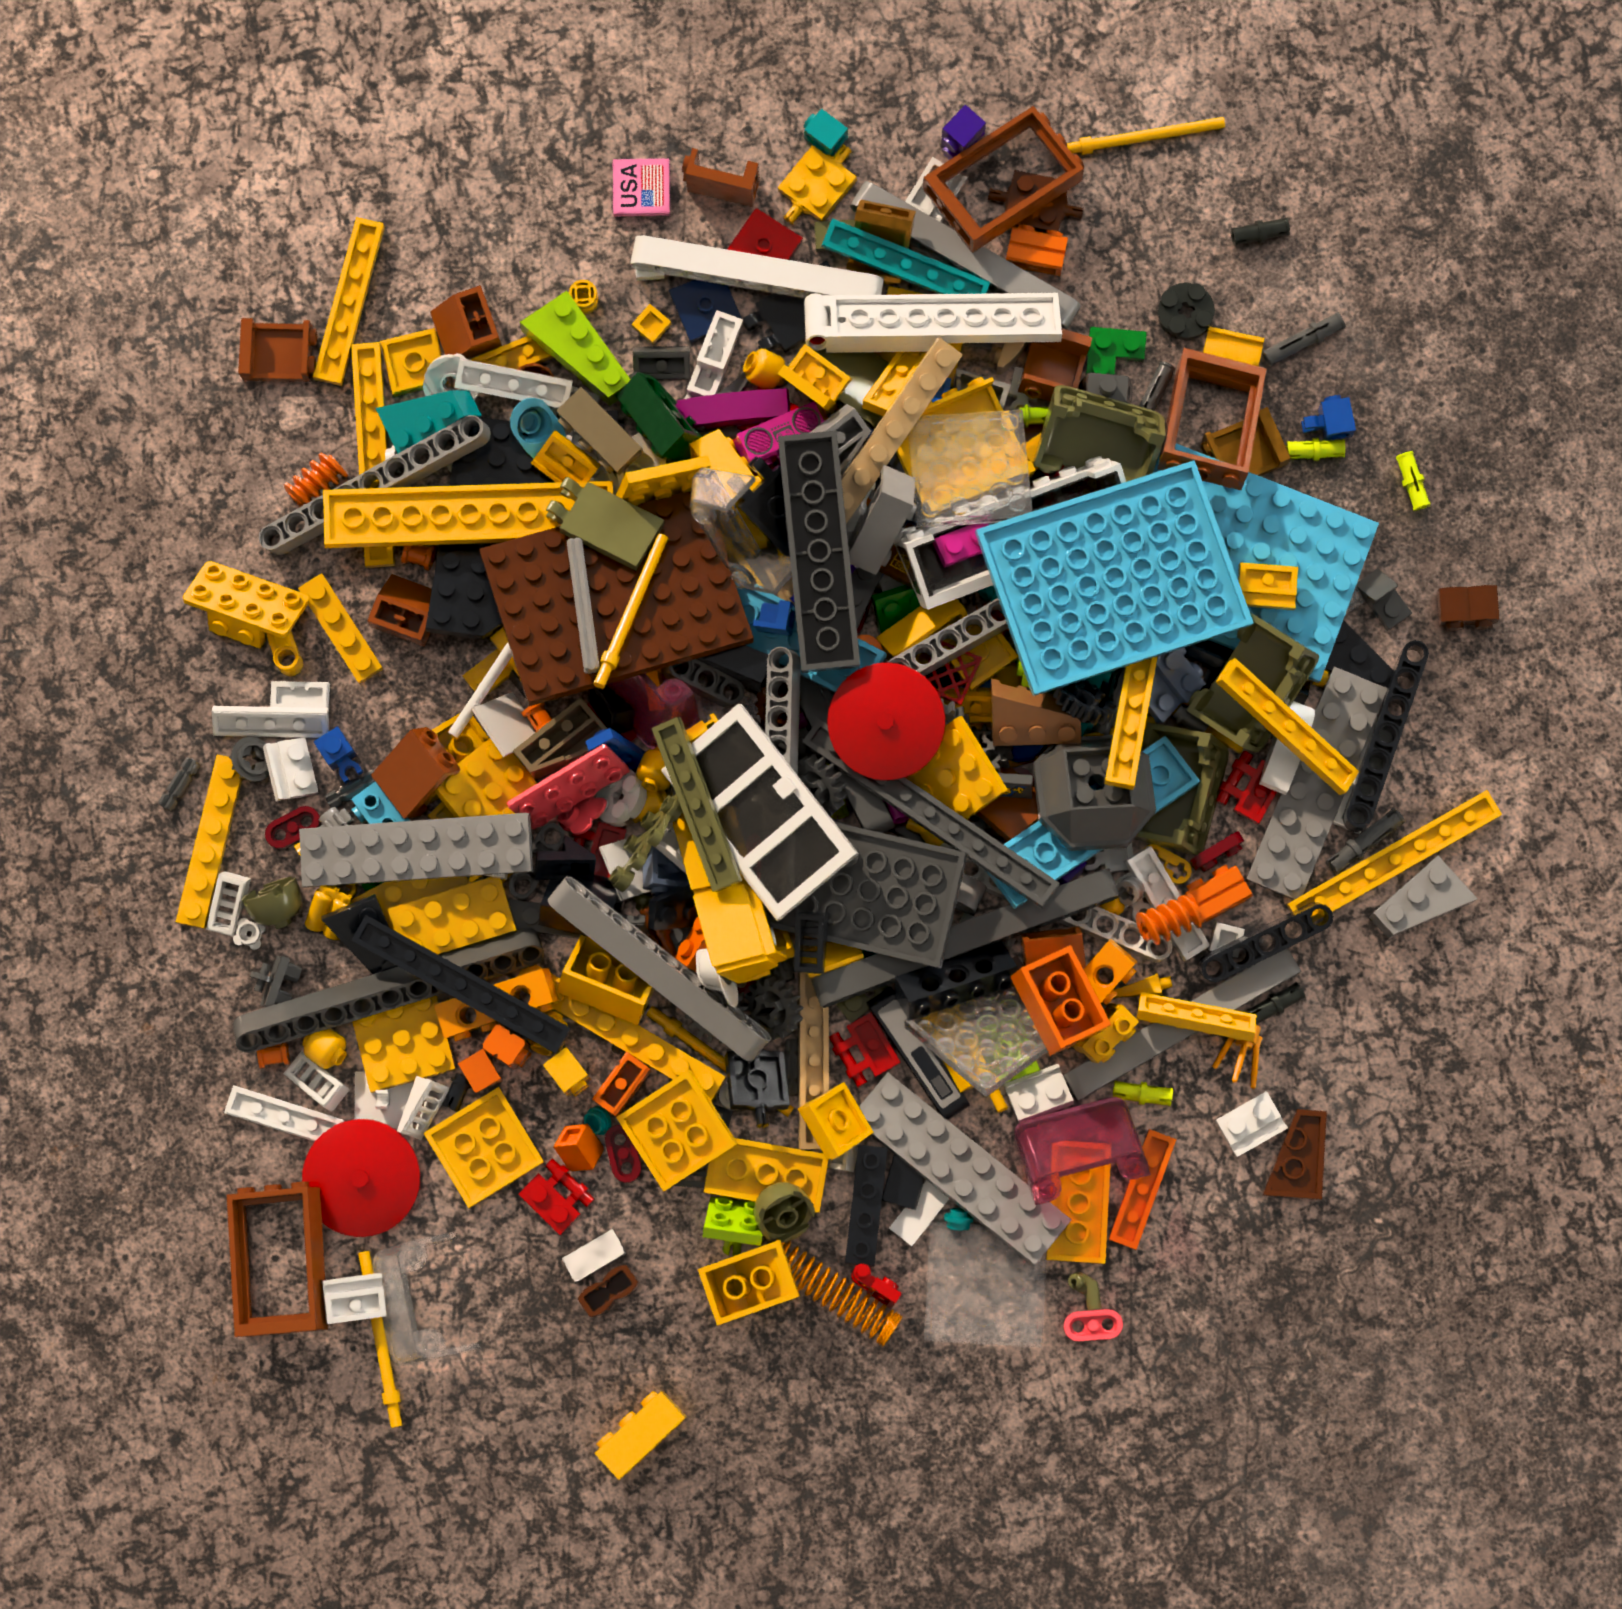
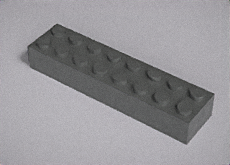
(819, 551)

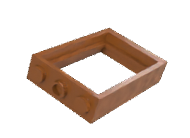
(957, 215)
(1223, 373)
(239, 1260)

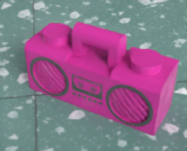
(763, 438)

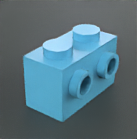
(375, 806)

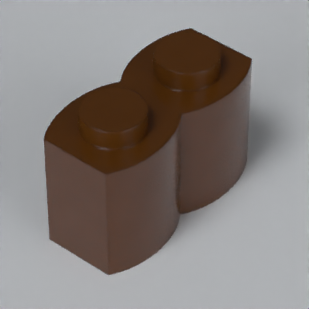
(1468, 607)
(602, 1295)

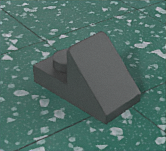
(1382, 598)

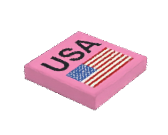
(641, 187)

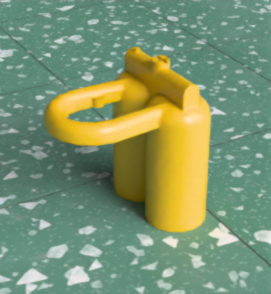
(324, 901)

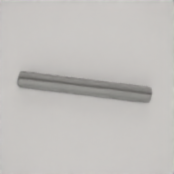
(583, 605)

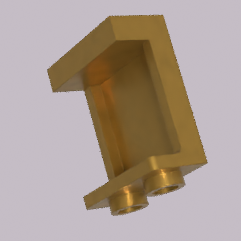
(885, 222)
(1268, 447)

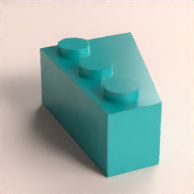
(422, 417)

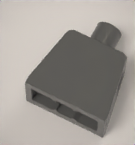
(1108, 385)

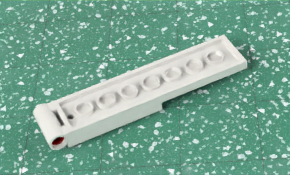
(917, 320)

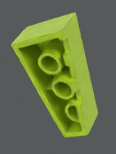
(572, 340)

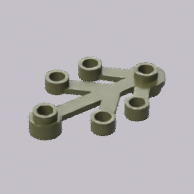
(640, 846)

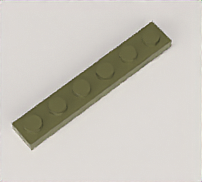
(696, 804)

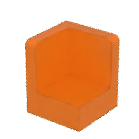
(480, 1071)
(578, 1147)

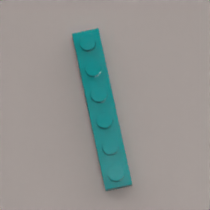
(900, 261)

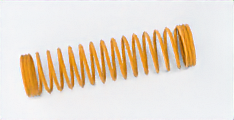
(891, 1323)

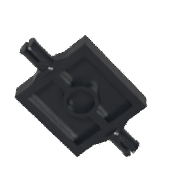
(757, 1084)

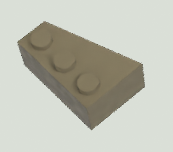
(599, 432)
(559, 740)

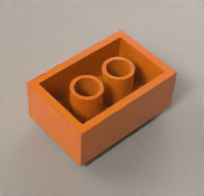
(1060, 1000)

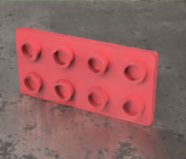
(569, 786)

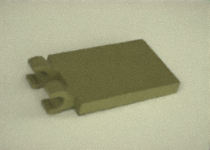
(606, 523)

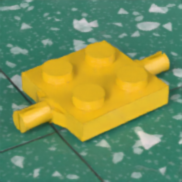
(817, 184)

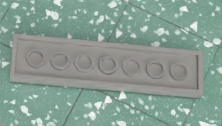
(1309, 807)
(416, 850)
(961, 1169)

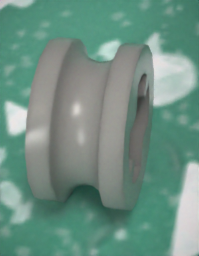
(1136, 885)

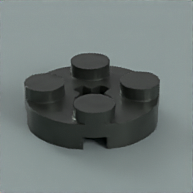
(1177, 324)

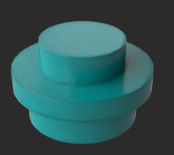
(598, 1120)
(958, 1219)

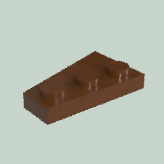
(1301, 1158)

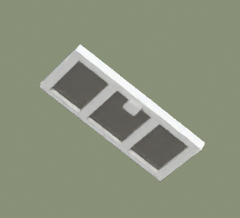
(769, 816)

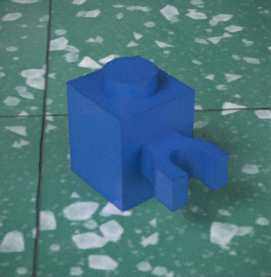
(1334, 419)
(337, 752)

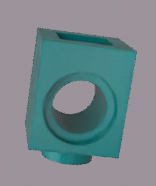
(825, 132)

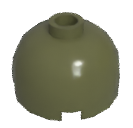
(274, 903)
(783, 1211)

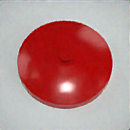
(886, 721)
(364, 1177)

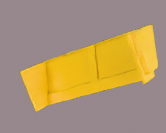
(730, 919)

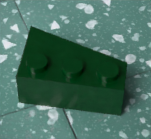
(658, 417)

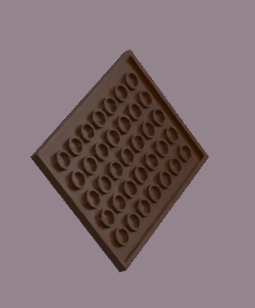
(684, 614)

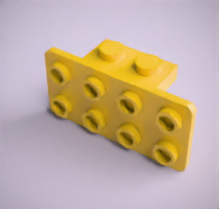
(244, 604)

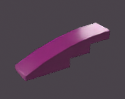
(735, 407)

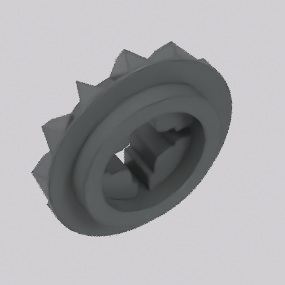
(244, 748)

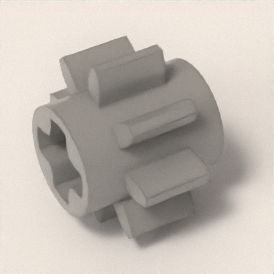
(334, 817)

